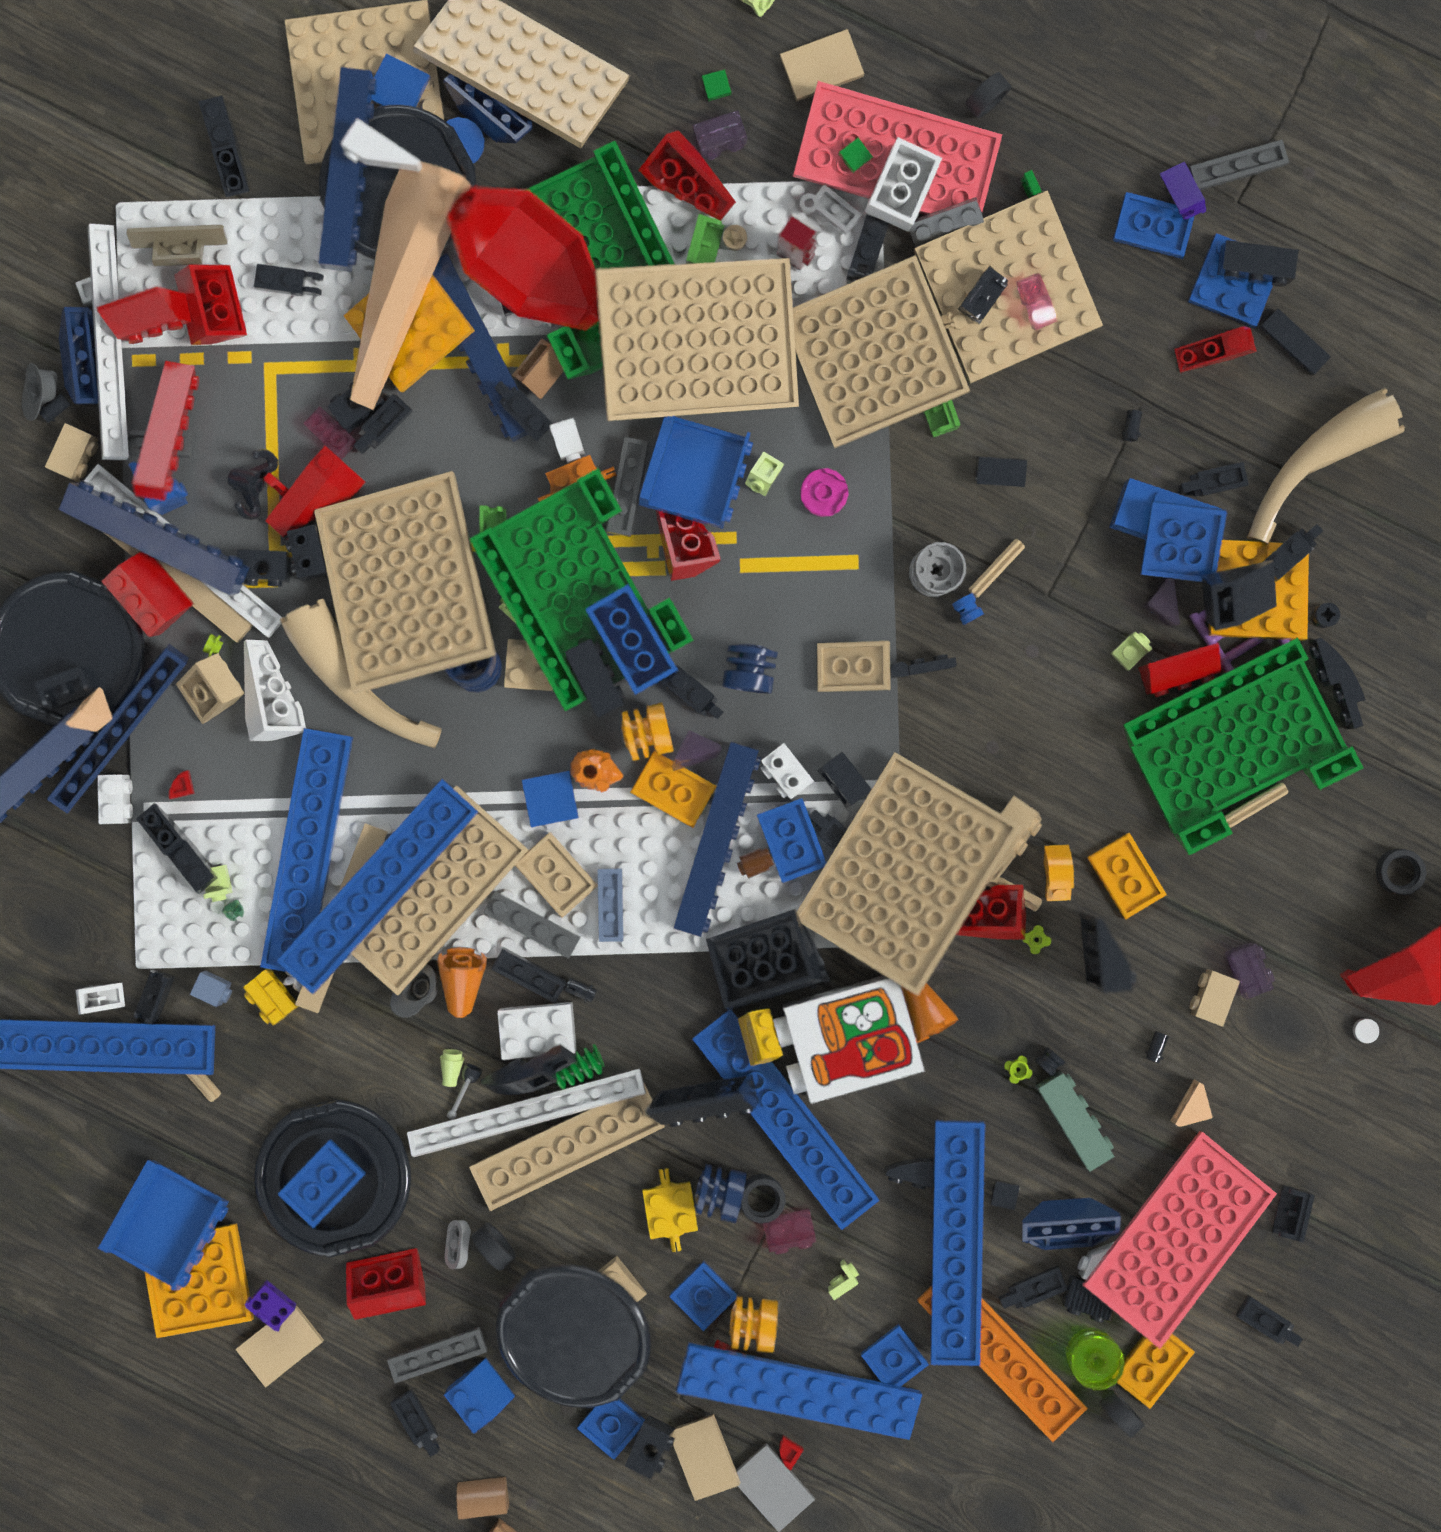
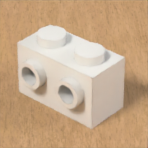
(786, 771)
(114, 799)

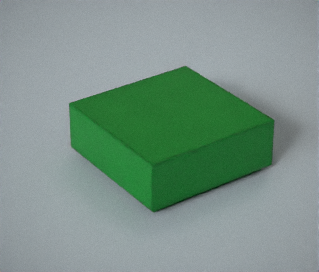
(716, 85)
(855, 155)
(1030, 184)

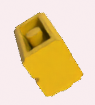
(270, 997)
(760, 1037)

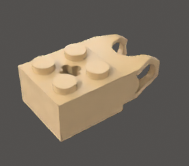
(1030, 825)

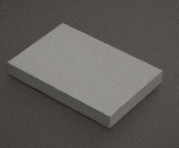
(773, 1487)

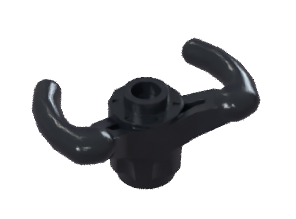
(251, 483)

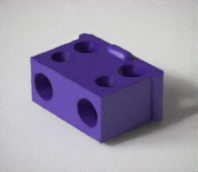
(269, 1306)

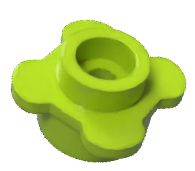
(213, 645)
(1037, 932)
(1024, 1073)

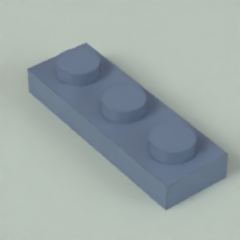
(610, 905)

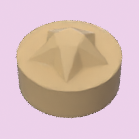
(735, 237)

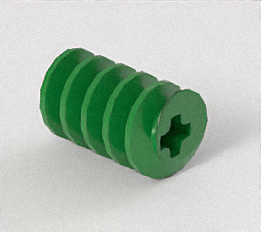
(583, 1065)

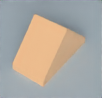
(91, 713)
(1193, 1106)

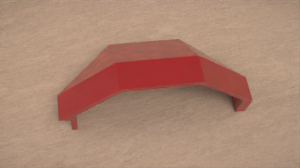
(525, 256)
(1405, 976)

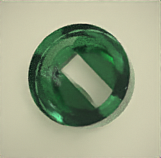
(233, 910)

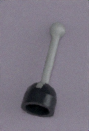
(469, 1074)

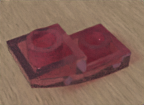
(1037, 301)
(330, 433)

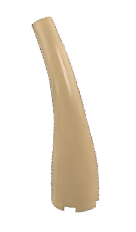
(1350, 431)
(321, 647)

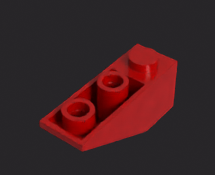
(1216, 349)

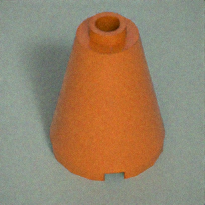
(461, 977)
(927, 1013)

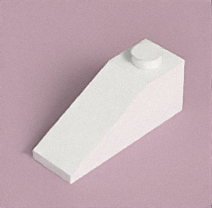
(374, 149)

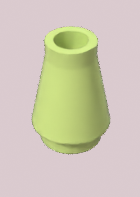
(451, 1065)

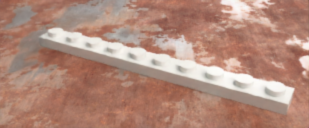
(107, 346)
(245, 602)
(526, 1113)

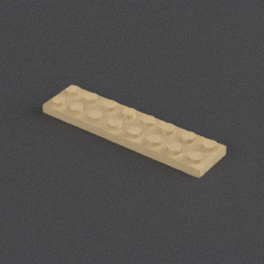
(562, 1149)

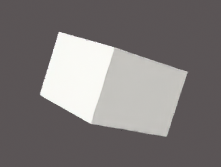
(100, 998)

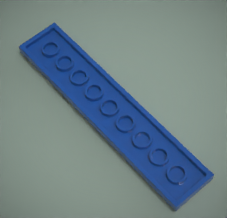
(307, 840)
(377, 886)
(107, 1047)
(790, 1125)
(957, 1242)
(798, 1391)

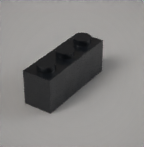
(1257, 263)
(595, 677)

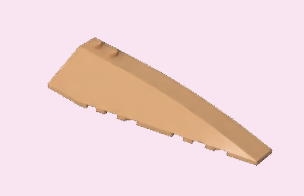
(406, 256)

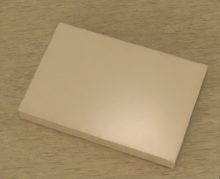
(824, 60)
(853, 666)
(556, 874)
(274, 1352)
(705, 1457)

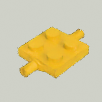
(670, 1210)

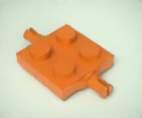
(569, 473)

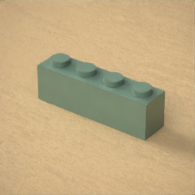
(1075, 1121)

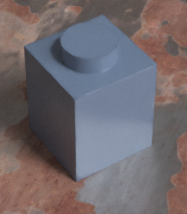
(211, 989)

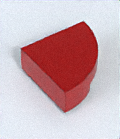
(271, 480)
(181, 786)
(789, 1451)

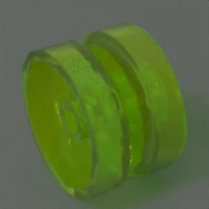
(1096, 1373)

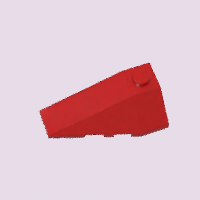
(686, 175)
(320, 484)
(686, 546)
(997, 914)

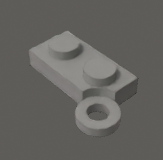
(832, 208)

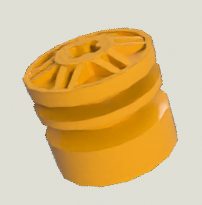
(647, 731)
(754, 1324)

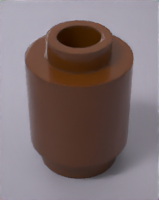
(755, 862)

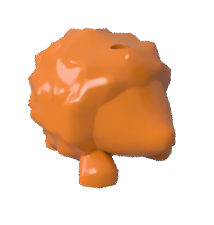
(595, 770)

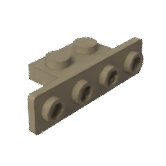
(177, 244)

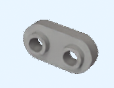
(457, 1244)

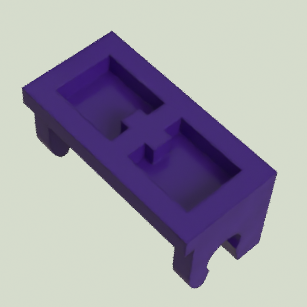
(1184, 190)

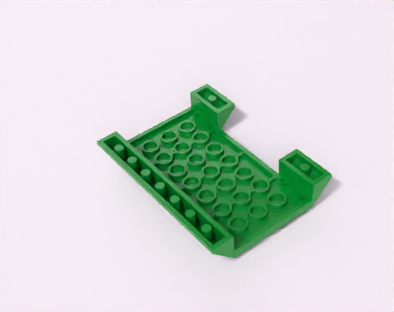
(618, 231)
(557, 565)
(1236, 741)

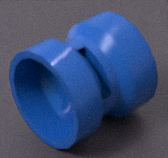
(967, 608)

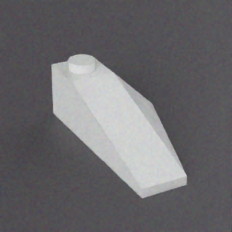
(268, 700)

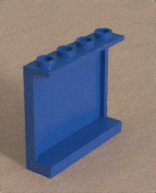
(695, 471)
(165, 1224)

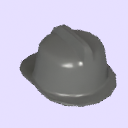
(38, 390)
(417, 993)

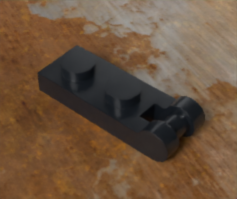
(868, 247)

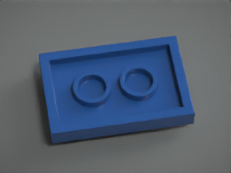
(1152, 225)
(792, 840)
(321, 1183)

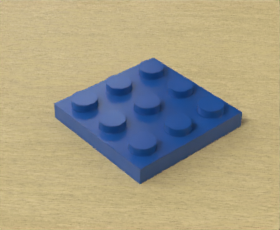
(1229, 298)
(1182, 541)

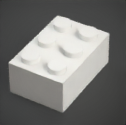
(903, 184)
(536, 1029)

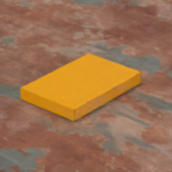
(674, 792)
(1126, 876)
(1152, 1369)

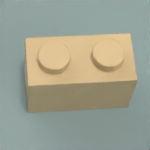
(72, 453)
(1214, 997)

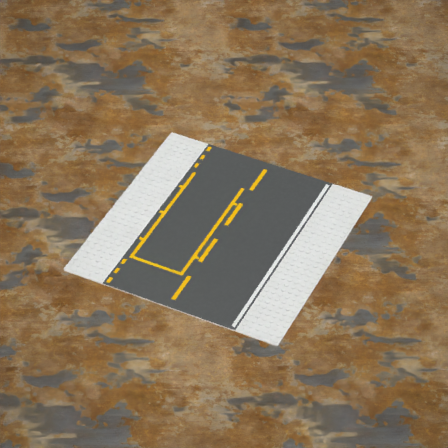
(778, 586)

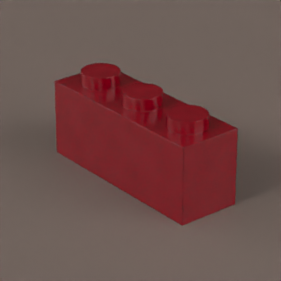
(797, 243)

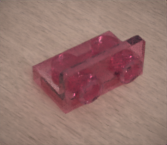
(790, 1231)

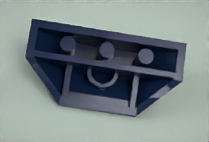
(490, 115)
(79, 354)
(1070, 1224)

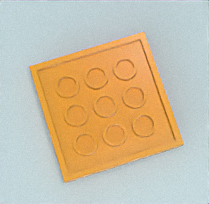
(431, 336)
(1290, 615)
(213, 1294)

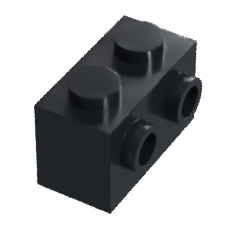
(306, 553)

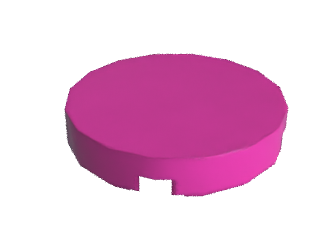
(824, 492)

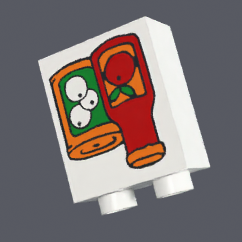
(849, 1039)

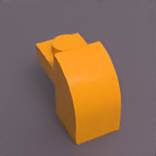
(1059, 872)

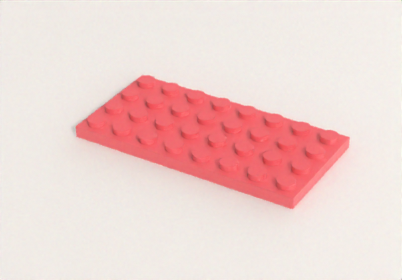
(844, 115)
(1179, 1239)

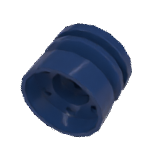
(750, 669)
(480, 679)
(720, 1193)

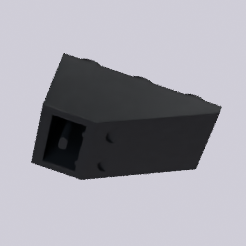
(1238, 594)

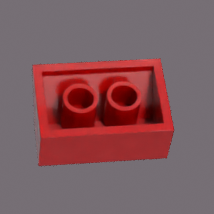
(211, 303)
(146, 314)
(148, 593)
(1181, 670)
(385, 1284)

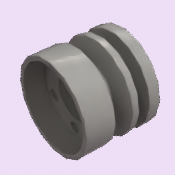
(951, 567)

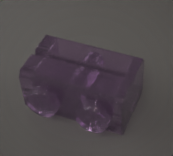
(720, 135)
(1250, 970)

